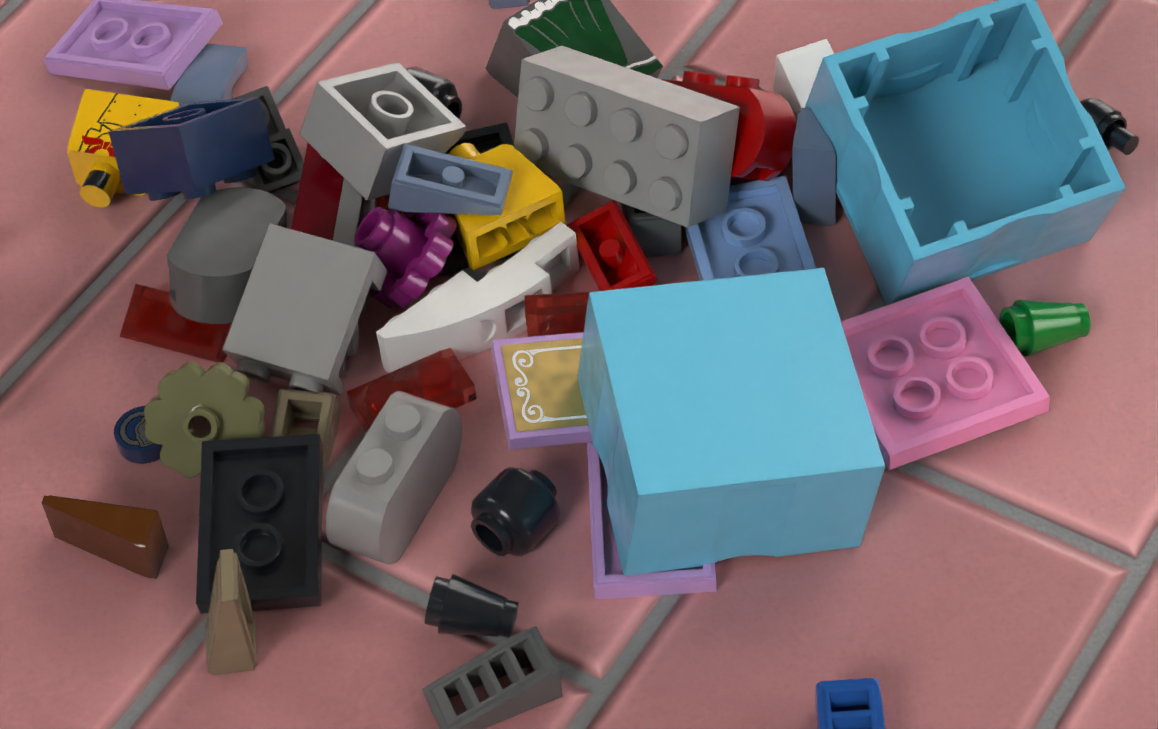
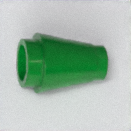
(1044, 324)

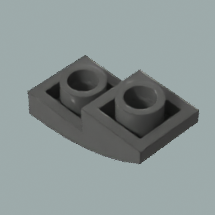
(288, 161)

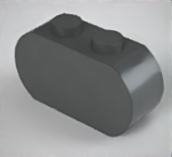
(218, 251)

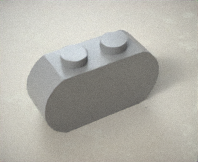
(394, 477)

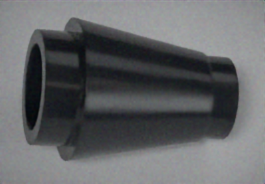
(469, 609)

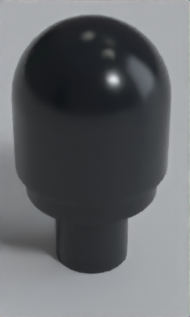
(1111, 126)

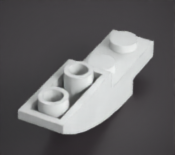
(474, 313)

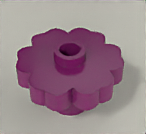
(410, 249)

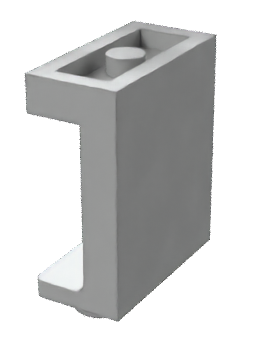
(301, 309)

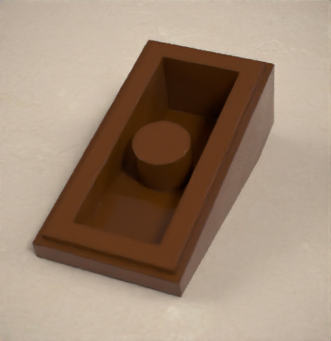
(111, 531)

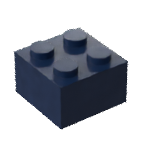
(192, 148)

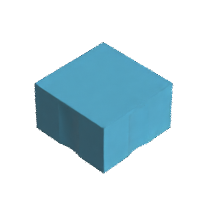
(962, 149)
(727, 420)

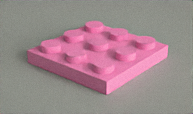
(939, 372)

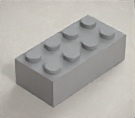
(626, 135)

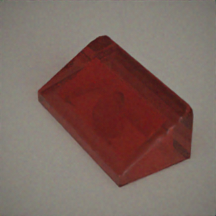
(156, 323)

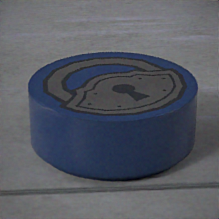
(131, 438)

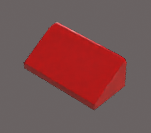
(611, 249)

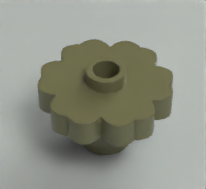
(199, 408)

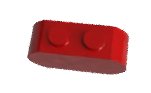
(763, 128)

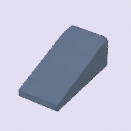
(447, 184)

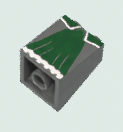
(582, 25)

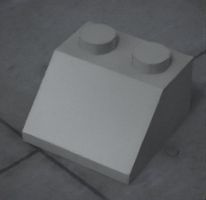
(368, 117)

